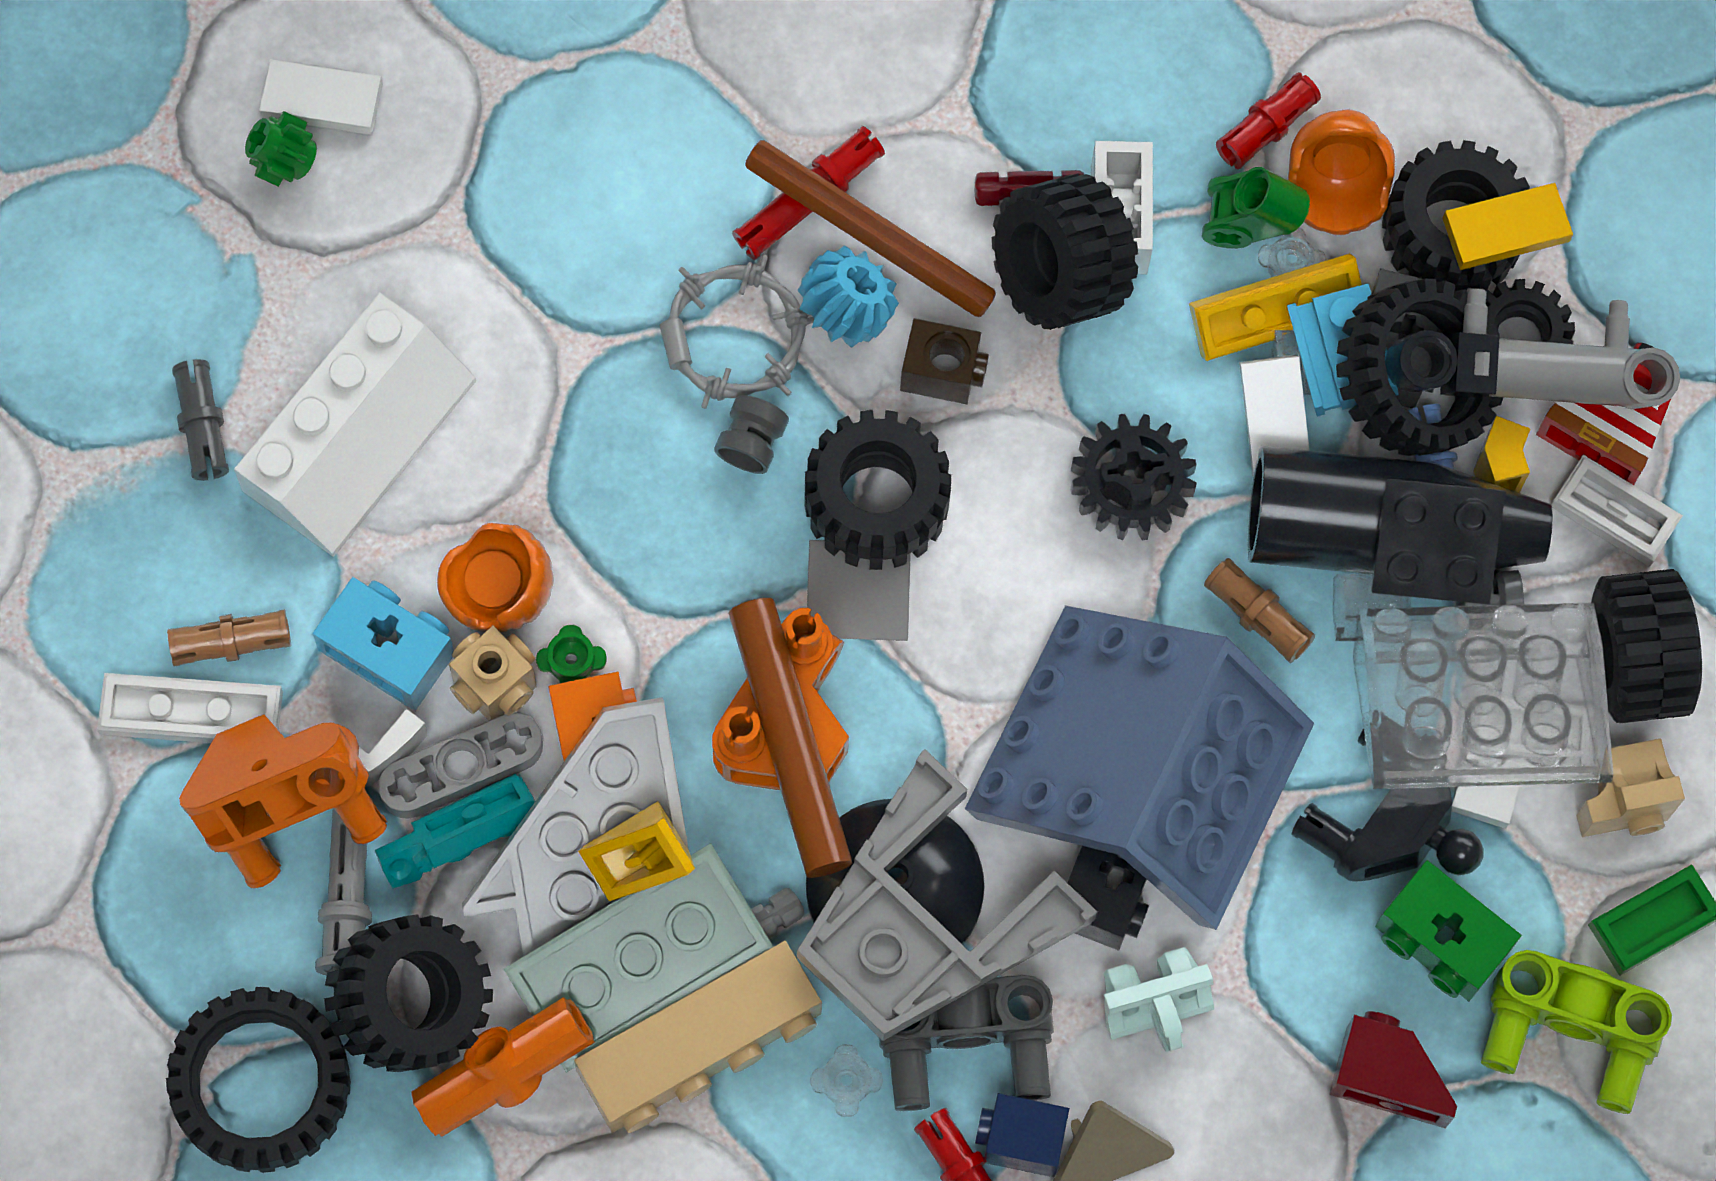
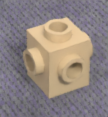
(495, 692)

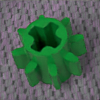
(280, 148)

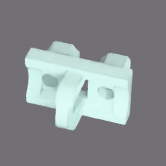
(1158, 1003)

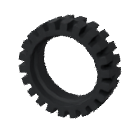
(1369, 377)
(229, 1014)

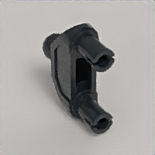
(1395, 835)

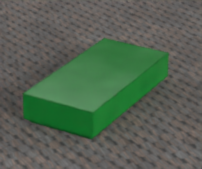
(1655, 920)

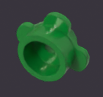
(568, 642)

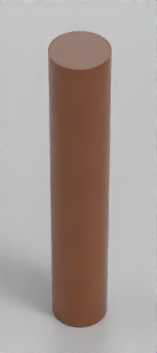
(790, 737)

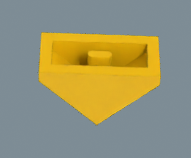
(637, 854)

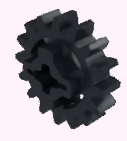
(1112, 484)

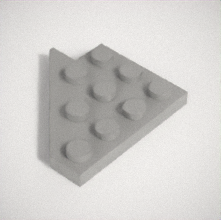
(607, 778)

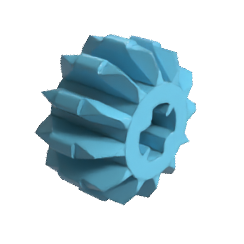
(848, 296)

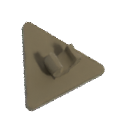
(1110, 1146)

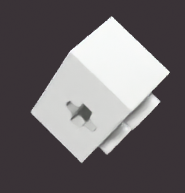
(1129, 174)

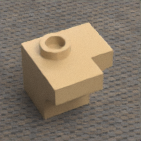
(1640, 794)

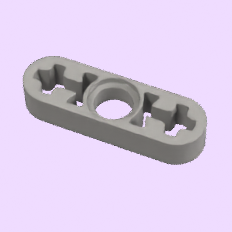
(414, 769)

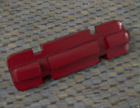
(991, 188)

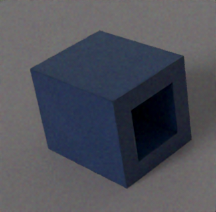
(1023, 1134)

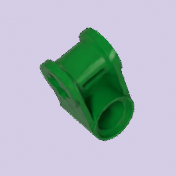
(1253, 208)

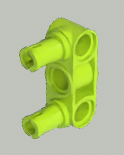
(1582, 1006)

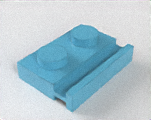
(1317, 334)

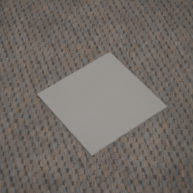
(856, 599)

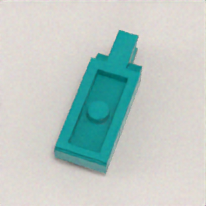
(456, 830)

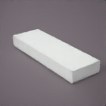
(181, 707)

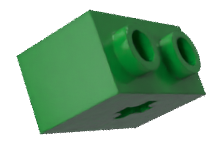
(1429, 905)

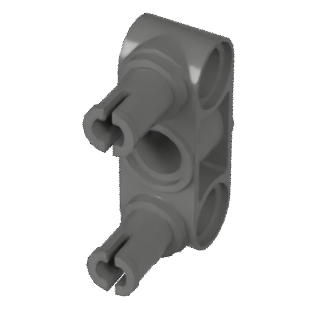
(974, 1022)

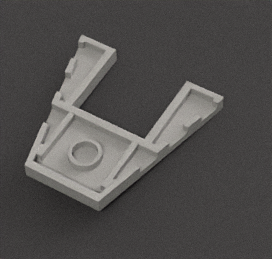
(889, 952)

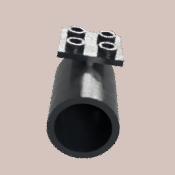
(1401, 520)

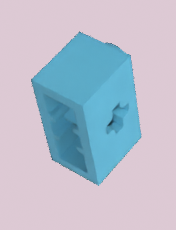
(398, 669)

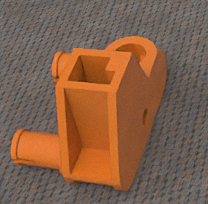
(738, 738)
(263, 782)

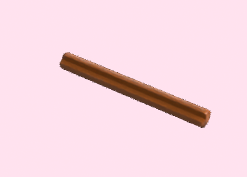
(870, 228)

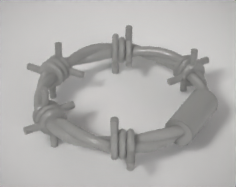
(677, 346)

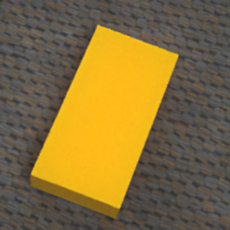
(1507, 226)

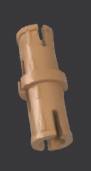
(1259, 610)
(229, 637)

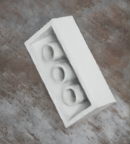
(354, 425)

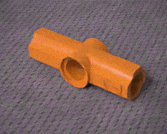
(502, 1067)

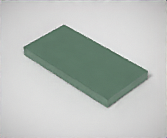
(644, 951)

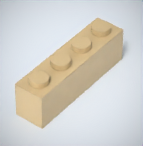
(700, 1037)

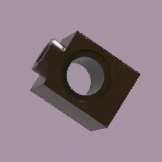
(935, 339)

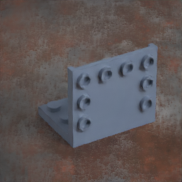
(1146, 751)

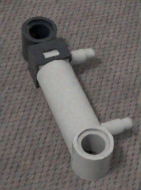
(1535, 370)

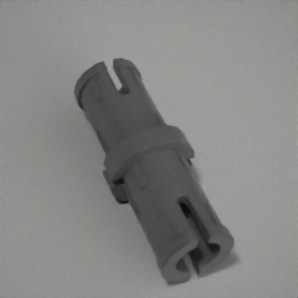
(200, 419)

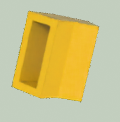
(1502, 455)

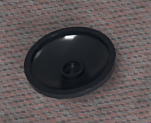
(940, 870)

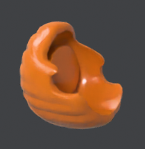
(1344, 170)
(496, 578)

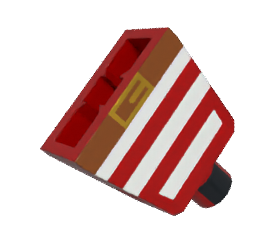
(1606, 433)

